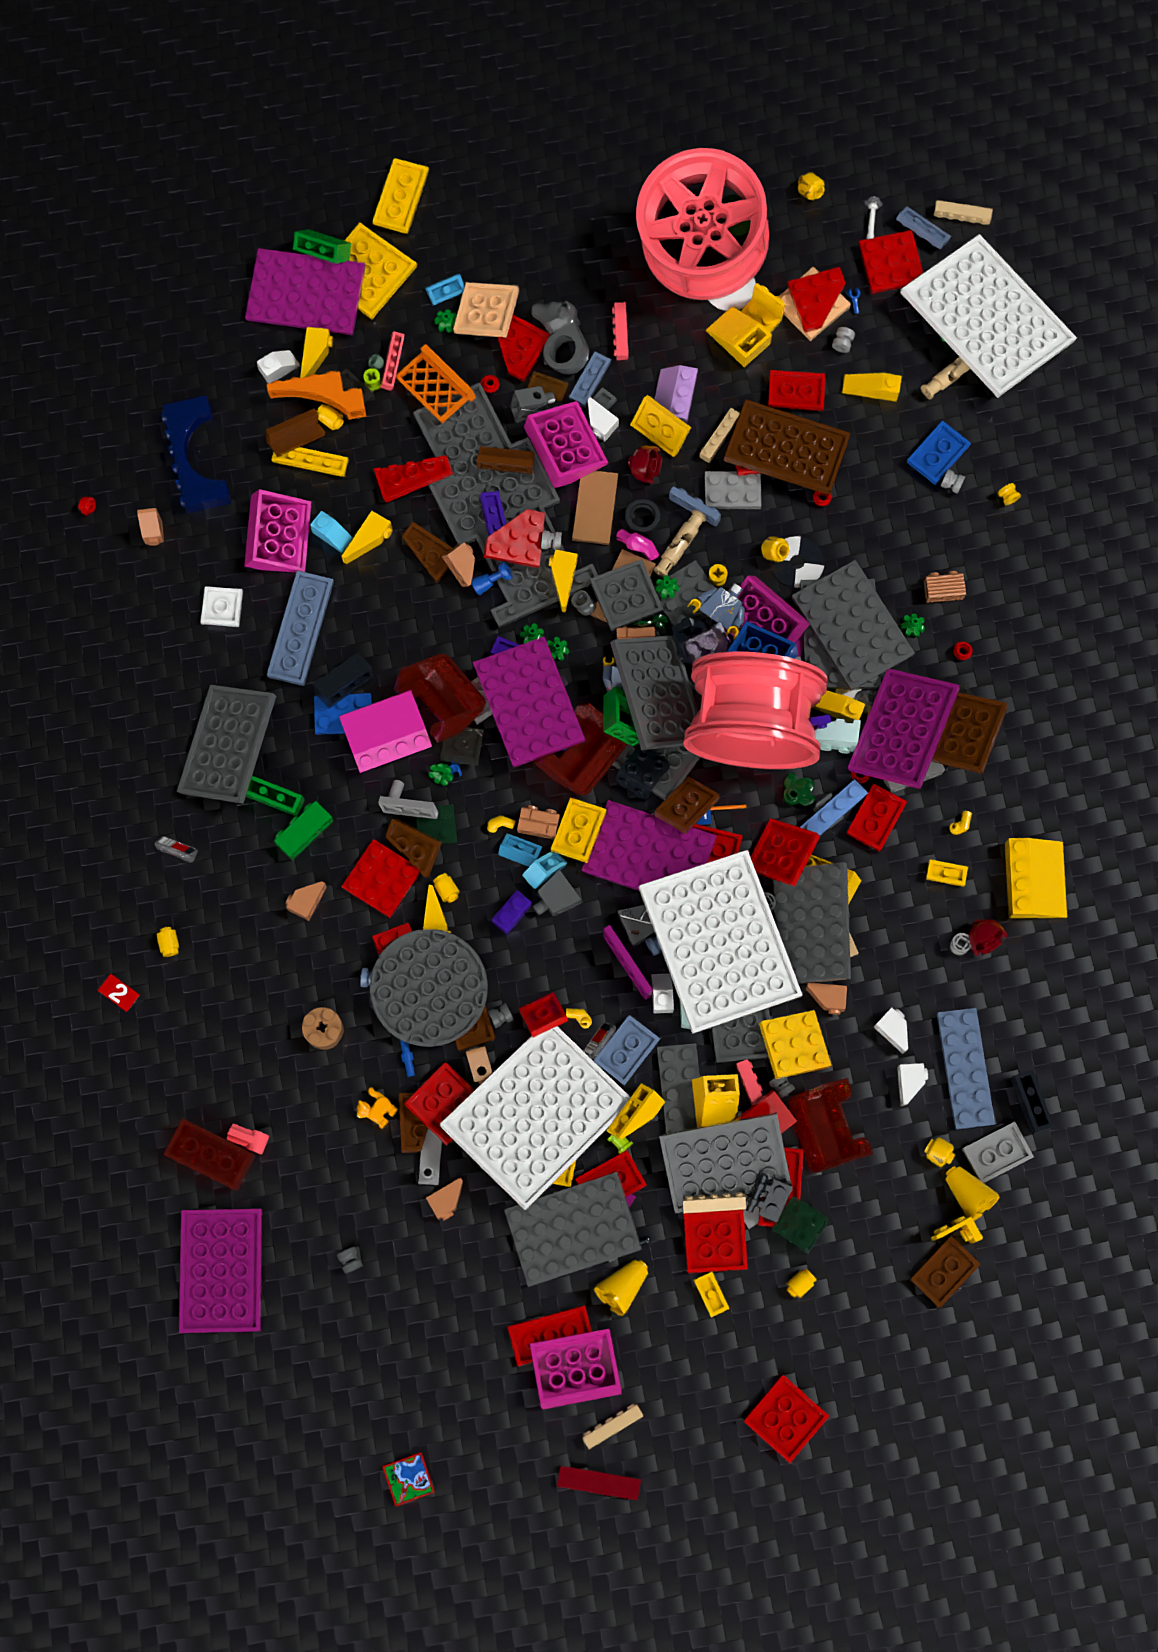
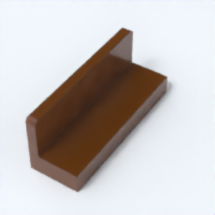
(294, 433)
(505, 460)

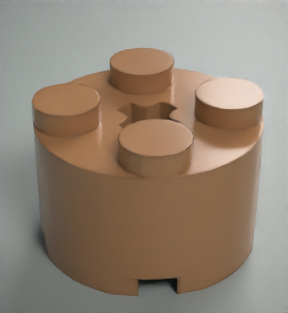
(332, 1033)

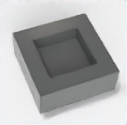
(605, 398)

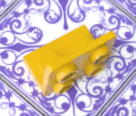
(765, 307)
(969, 1230)

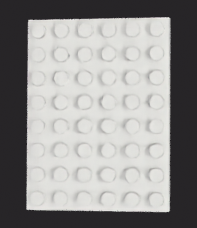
(988, 315)
(720, 941)
(536, 1114)

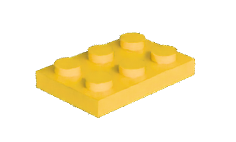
(660, 426)
(578, 830)

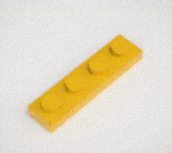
(314, 461)

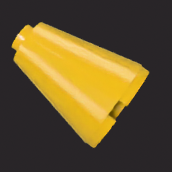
(970, 1192)
(622, 1286)

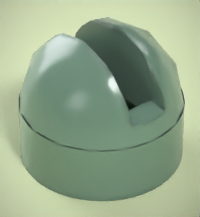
(376, 362)

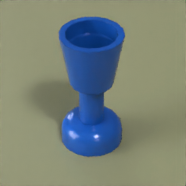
(485, 581)

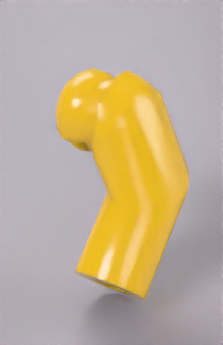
(499, 821)
(963, 825)
(580, 1015)

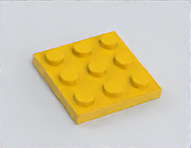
(795, 1044)

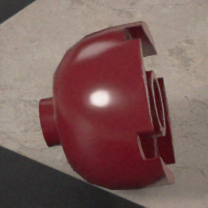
(645, 463)
(985, 936)

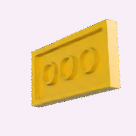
(400, 196)

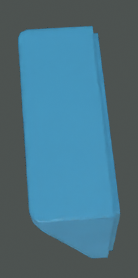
(445, 289)
(519, 850)

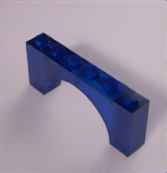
(182, 421)

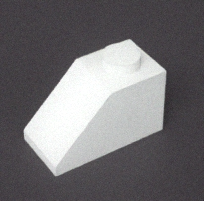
(277, 365)
(601, 420)
(662, 993)
(894, 1029)
(911, 1079)

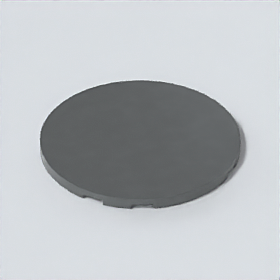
(428, 987)

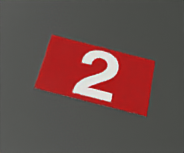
(118, 992)

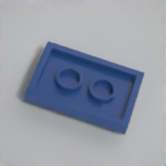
(938, 452)
(328, 720)

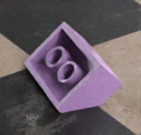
(676, 390)

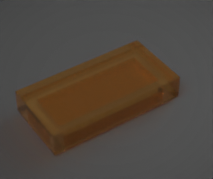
(549, 385)

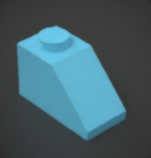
(331, 532)
(543, 869)

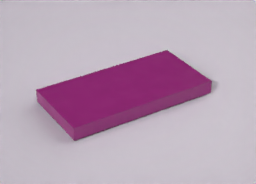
(627, 962)

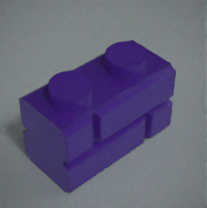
(511, 912)

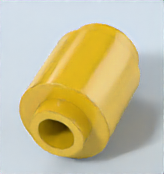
(330, 417)
(446, 888)
(168, 942)
(801, 1283)

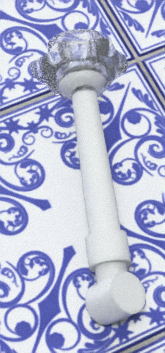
(873, 204)

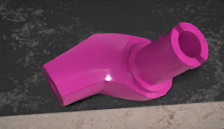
(638, 543)

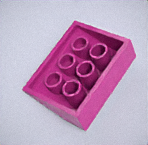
(564, 443)
(277, 532)
(770, 611)
(385, 731)
(575, 1369)

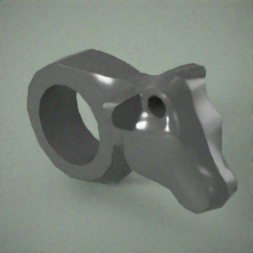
(562, 326)

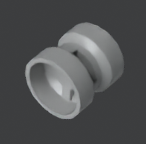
(843, 339)
(952, 481)
(547, 538)
(960, 947)

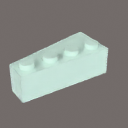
(839, 736)

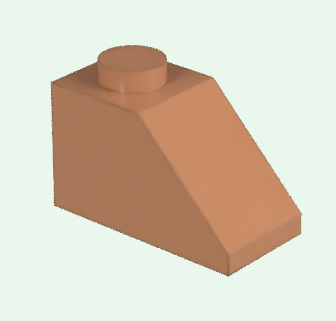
(151, 526)
(461, 563)
(305, 900)
(829, 997)
(446, 1200)

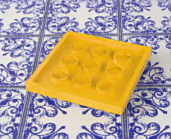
(384, 269)

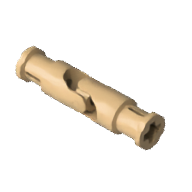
(941, 380)
(678, 545)

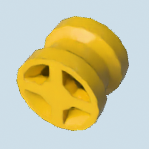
(1009, 494)
(717, 579)

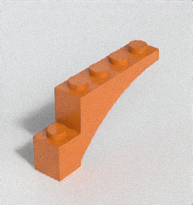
(322, 388)

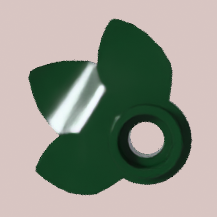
(656, 621)
(800, 788)

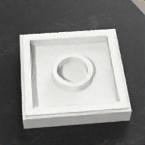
(221, 606)

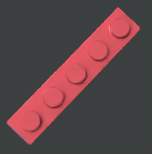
(620, 331)
(392, 361)
(749, 1081)

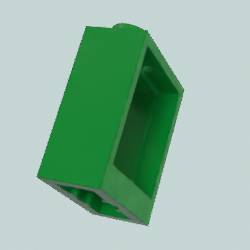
(613, 702)

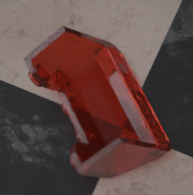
(445, 692)
(586, 762)
(825, 1128)

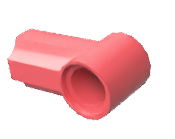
(250, 1139)

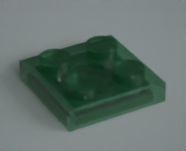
(441, 828)

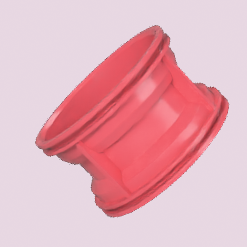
(669, 182)
(755, 710)

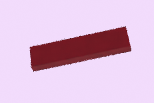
(598, 1482)

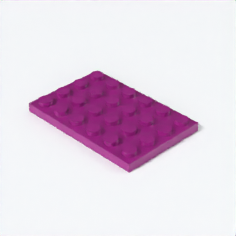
(305, 291)
(529, 702)
(903, 728)
(643, 848)
(220, 1270)

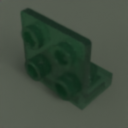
(800, 1224)

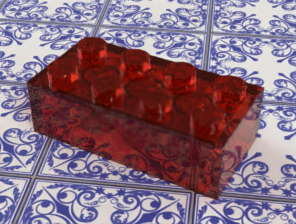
(209, 1154)

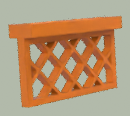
(448, 375)

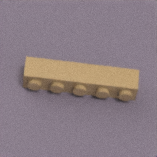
(962, 212)
(719, 435)
(714, 1202)
(612, 1426)

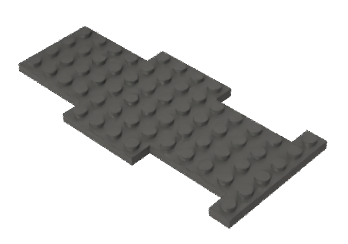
(459, 500)

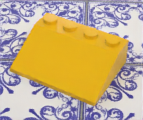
(1035, 878)

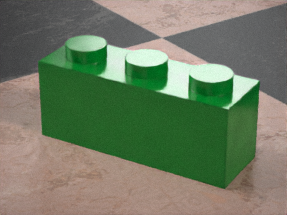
(322, 246)
(275, 796)
(303, 830)

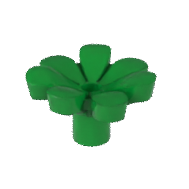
(445, 320)
(667, 587)
(912, 625)
(531, 633)
(558, 648)
(441, 773)

